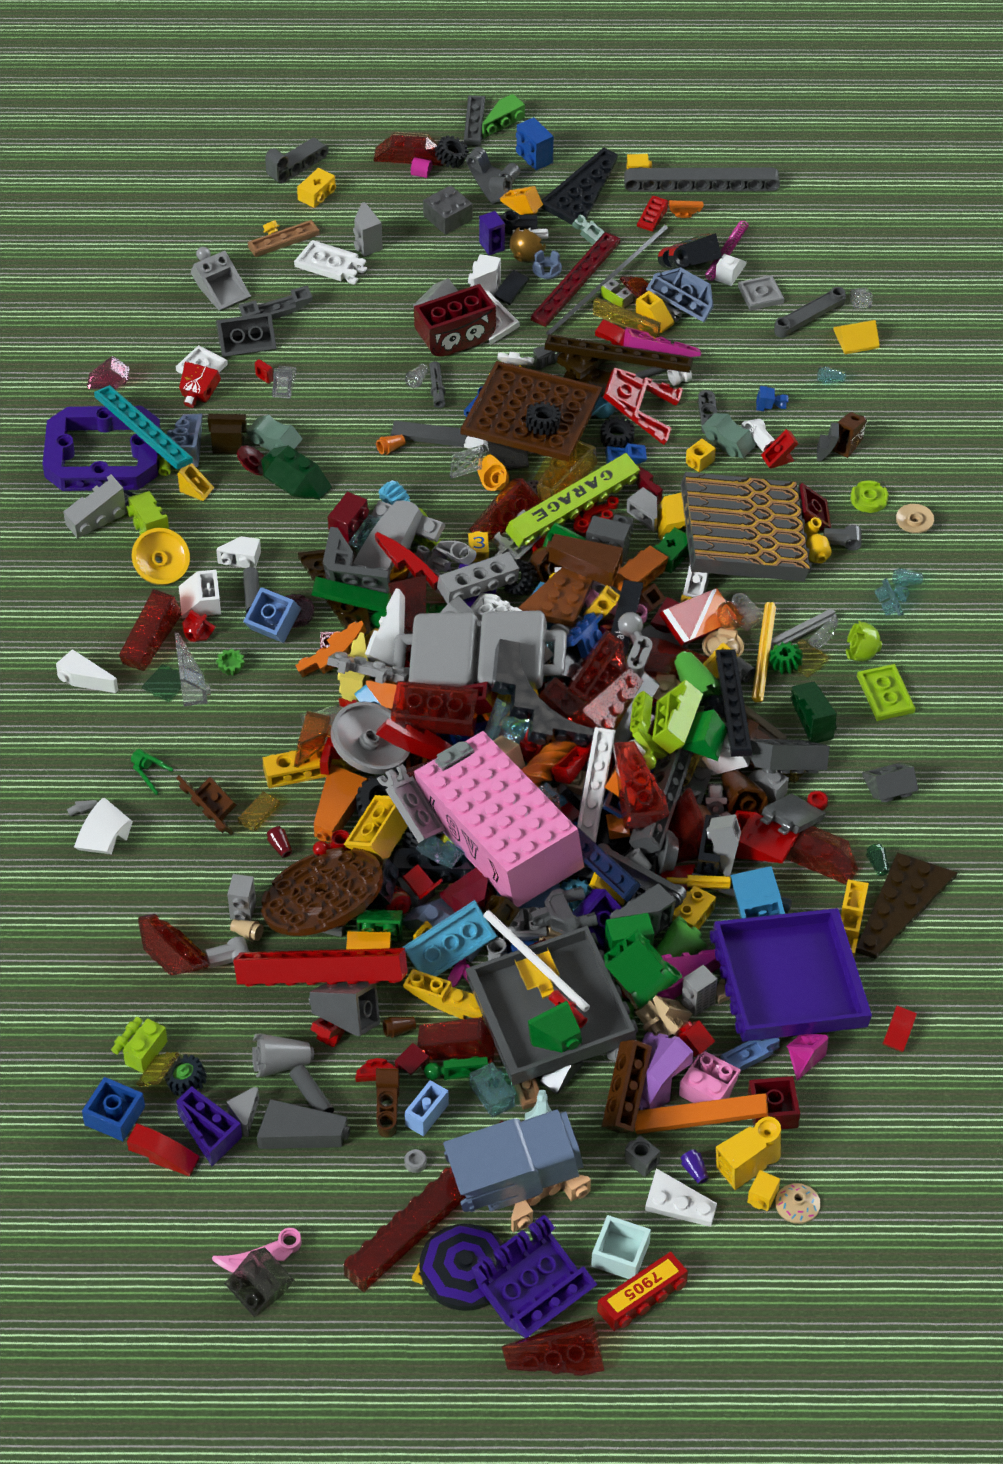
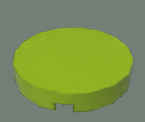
(869, 496)

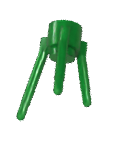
(144, 760)

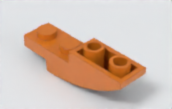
(338, 642)

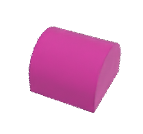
(421, 167)

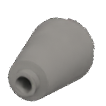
(279, 1054)

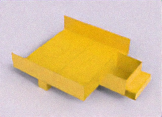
(534, 977)

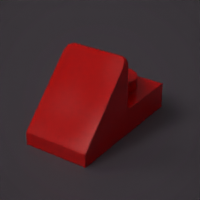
(779, 451)
(327, 1032)

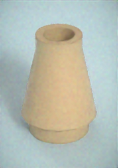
(248, 929)

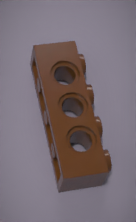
(626, 1086)

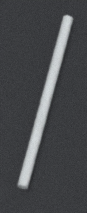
(529, 954)

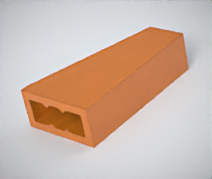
(336, 802)

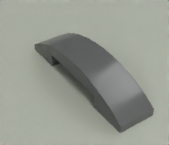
(281, 307)

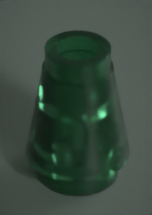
(878, 858)

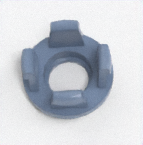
(552, 261)

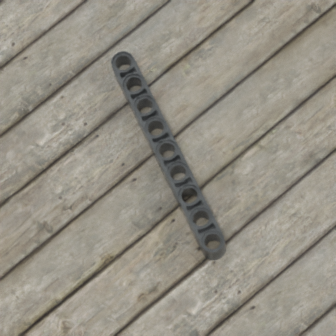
(701, 179)

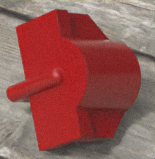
(197, 627)

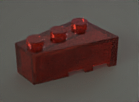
(456, 1040)

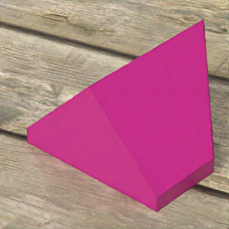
(807, 1052)

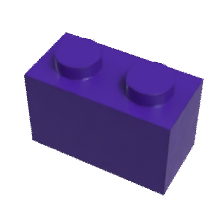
(492, 233)

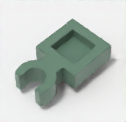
(590, 230)

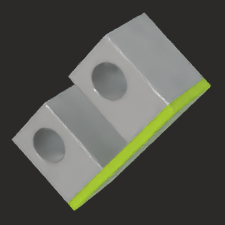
(614, 295)

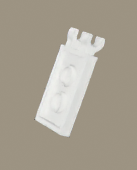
(330, 262)

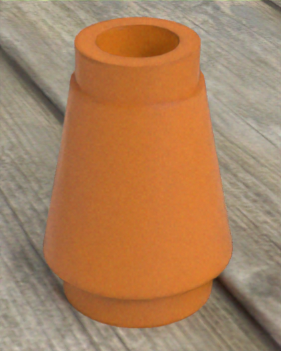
(388, 444)

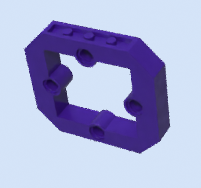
(60, 447)

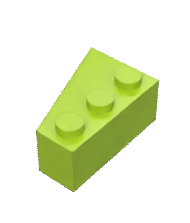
(146, 513)
(675, 716)

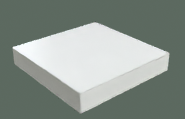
(204, 358)

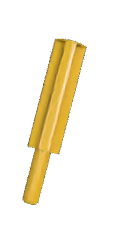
(699, 881)

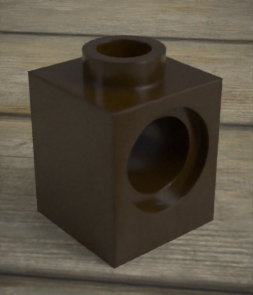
(502, 909)

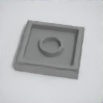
(761, 292)

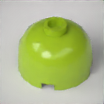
(863, 641)

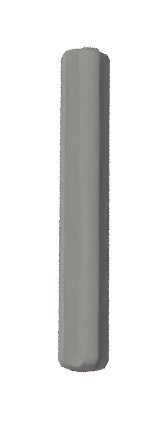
(803, 628)

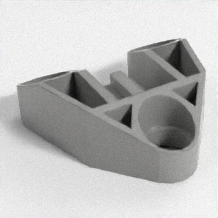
(446, 550)

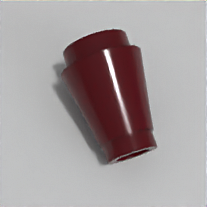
(279, 841)

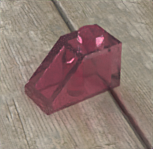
(110, 372)

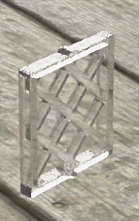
(464, 453)

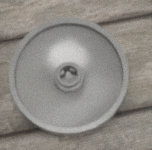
(356, 738)

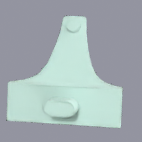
(540, 1107)

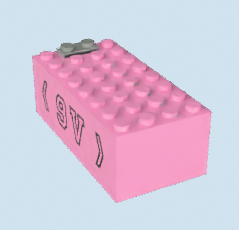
(500, 819)

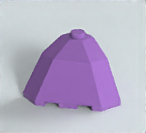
(666, 1060)

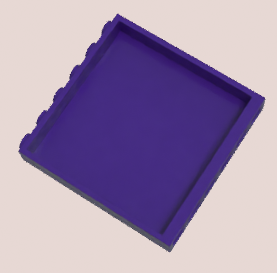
(790, 974)

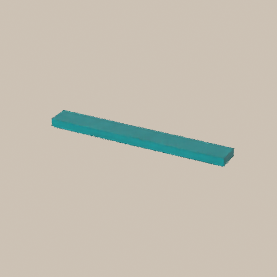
(143, 427)

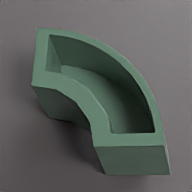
(273, 434)
(728, 435)

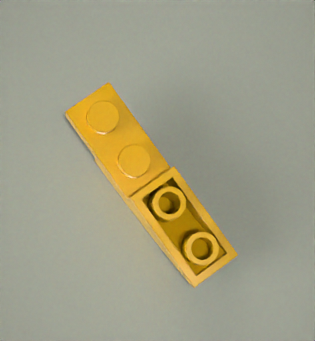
(442, 995)

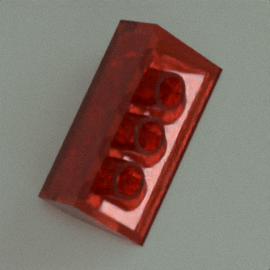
(436, 708)

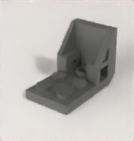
(340, 566)

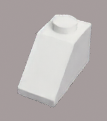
(729, 269)

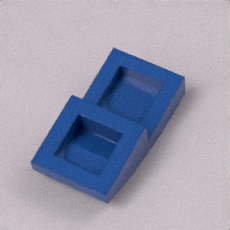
(635, 452)

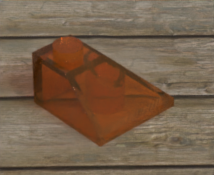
(312, 736)

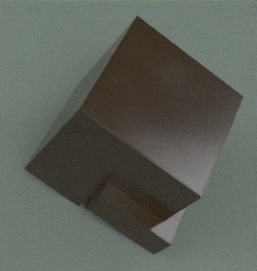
(227, 432)

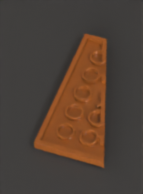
(560, 597)

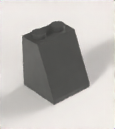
(347, 1005)

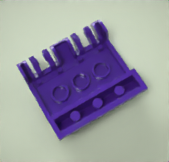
(531, 1279)

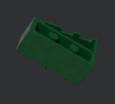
(814, 712)

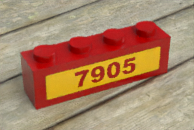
(642, 1291)

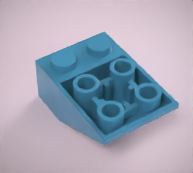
(757, 893)

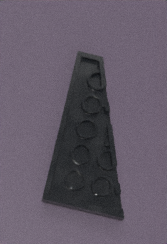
(581, 189)

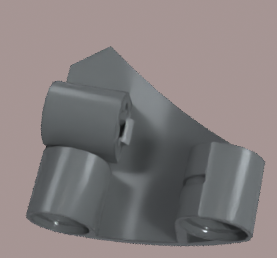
(491, 180)

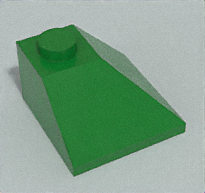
(555, 1029)

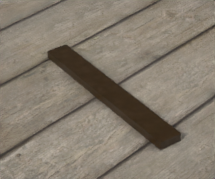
(618, 353)

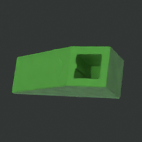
(503, 114)

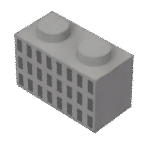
(699, 990)

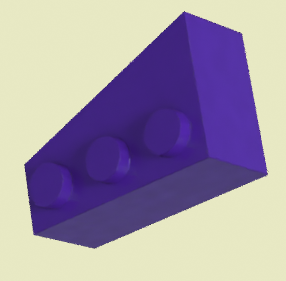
(208, 1124)

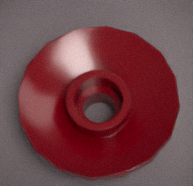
(250, 459)

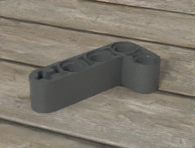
(286, 166)

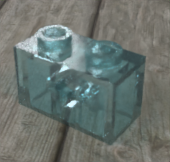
(492, 1089)

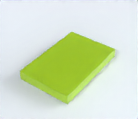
(886, 692)

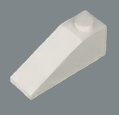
(83, 673)

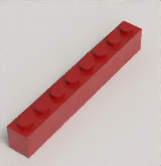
(321, 966)

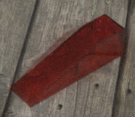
(505, 507)
(564, 1349)

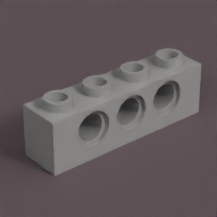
(478, 577)

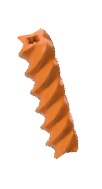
(540, 765)

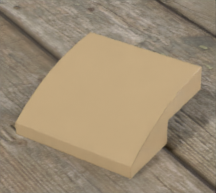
(671, 1013)

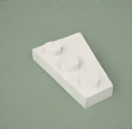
(679, 1201)

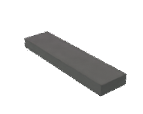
(474, 120)
(429, 433)

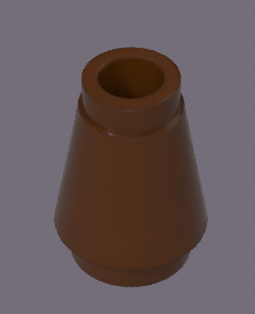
(398, 1025)

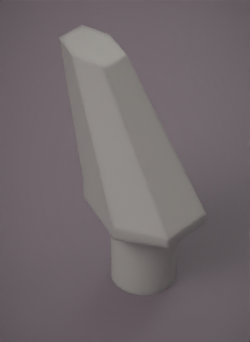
(82, 807)

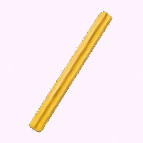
(763, 652)

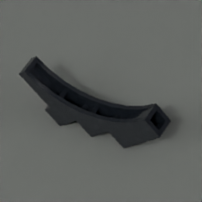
(525, 703)

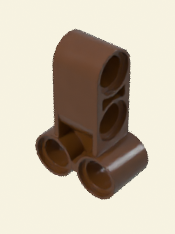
(387, 1089)

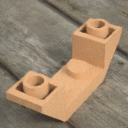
(573, 1188)

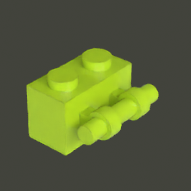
(143, 1046)

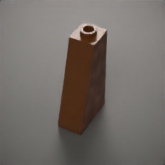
(586, 558)

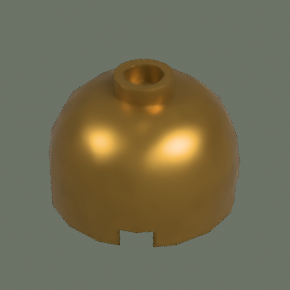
(525, 245)

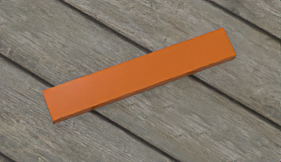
(701, 1113)

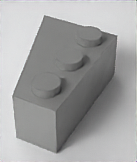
(96, 509)

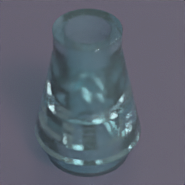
(830, 375)
(906, 577)

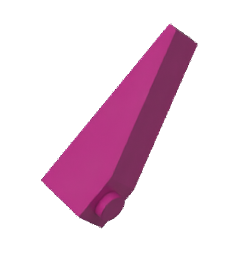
(642, 340)

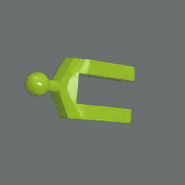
(639, 727)

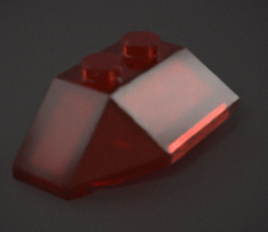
(404, 146)
(599, 666)
(824, 854)
(170, 946)

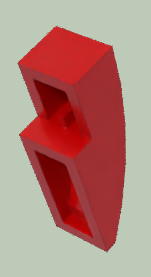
(162, 1150)

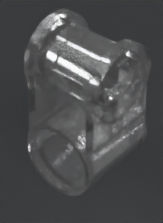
(752, 614)

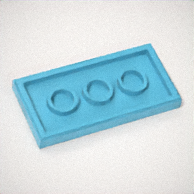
(450, 940)

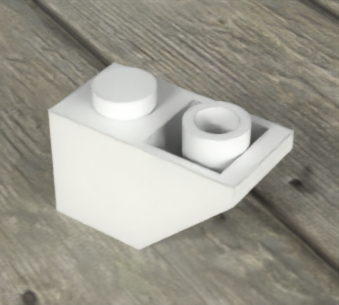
(240, 552)

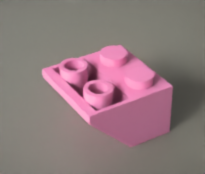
(708, 1079)

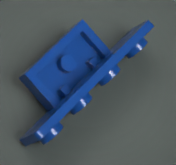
(585, 633)

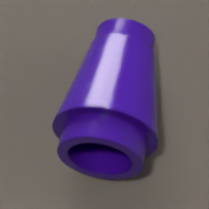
(695, 1166)

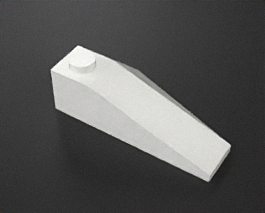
(382, 641)

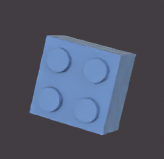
(272, 615)

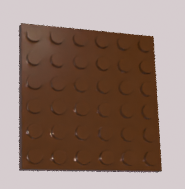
(503, 404)

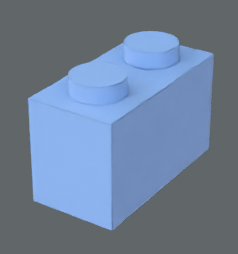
(426, 1108)

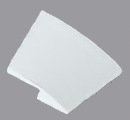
(103, 828)

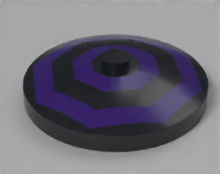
(448, 1265)

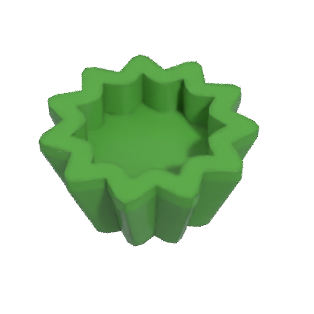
(230, 662)

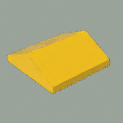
(670, 514)

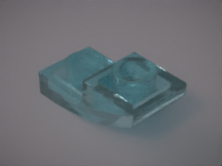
(440, 852)

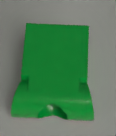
(640, 968)

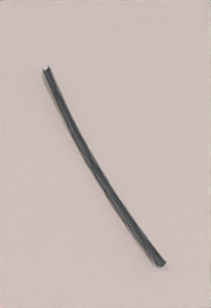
(612, 275)

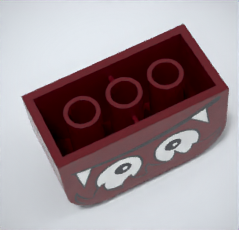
(456, 321)

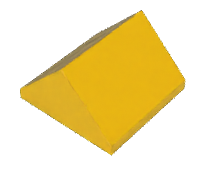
(858, 336)

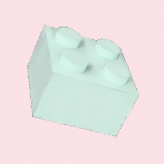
(620, 1247)

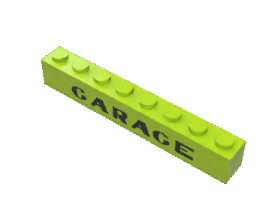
(573, 500)

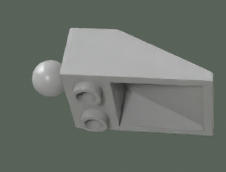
(221, 281)

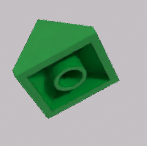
(706, 735)

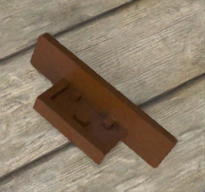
(212, 799)

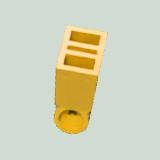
(749, 1152)

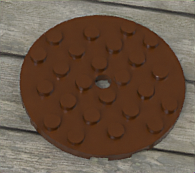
(298, 900)

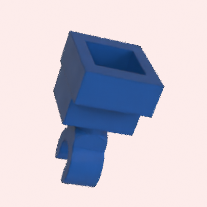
(767, 398)

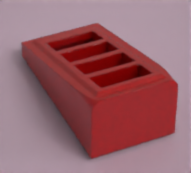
(657, 204)
(570, 765)

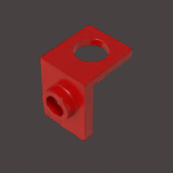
(420, 882)

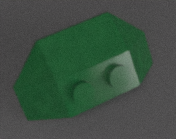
(295, 473)

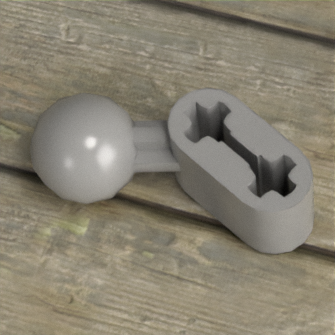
(631, 625)

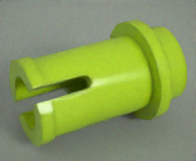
(164, 466)

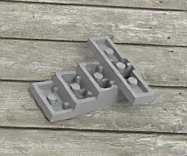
(401, 524)

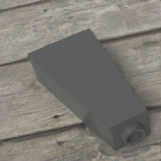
(300, 1127)

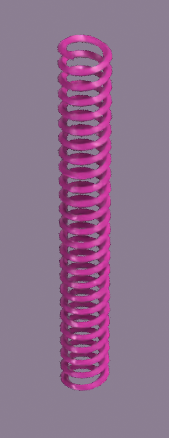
(730, 239)

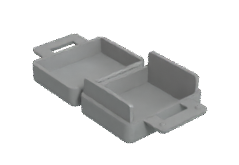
(459, 652)

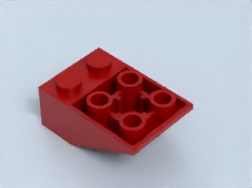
(761, 840)

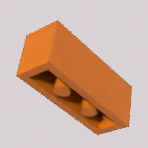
(642, 568)

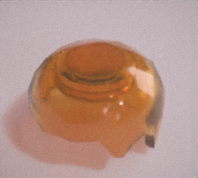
(729, 616)

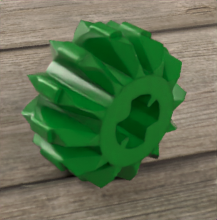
(786, 657)

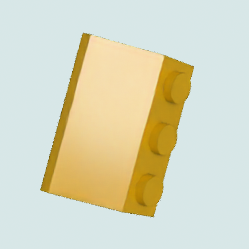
(378, 828)

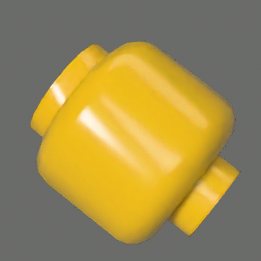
(818, 548)

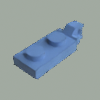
(750, 1052)

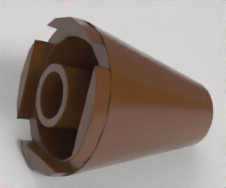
(742, 793)

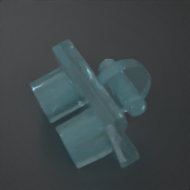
(899, 594)

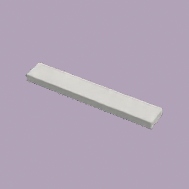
(595, 781)

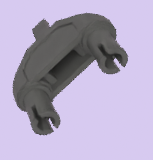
(558, 913)

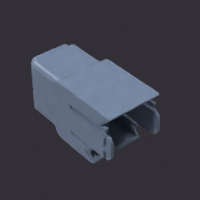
(513, 1160)

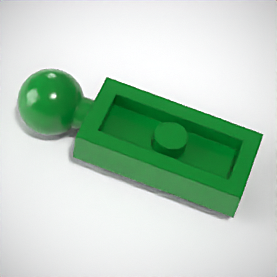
(455, 1068)

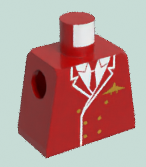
(198, 383)

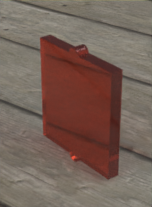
(636, 285)

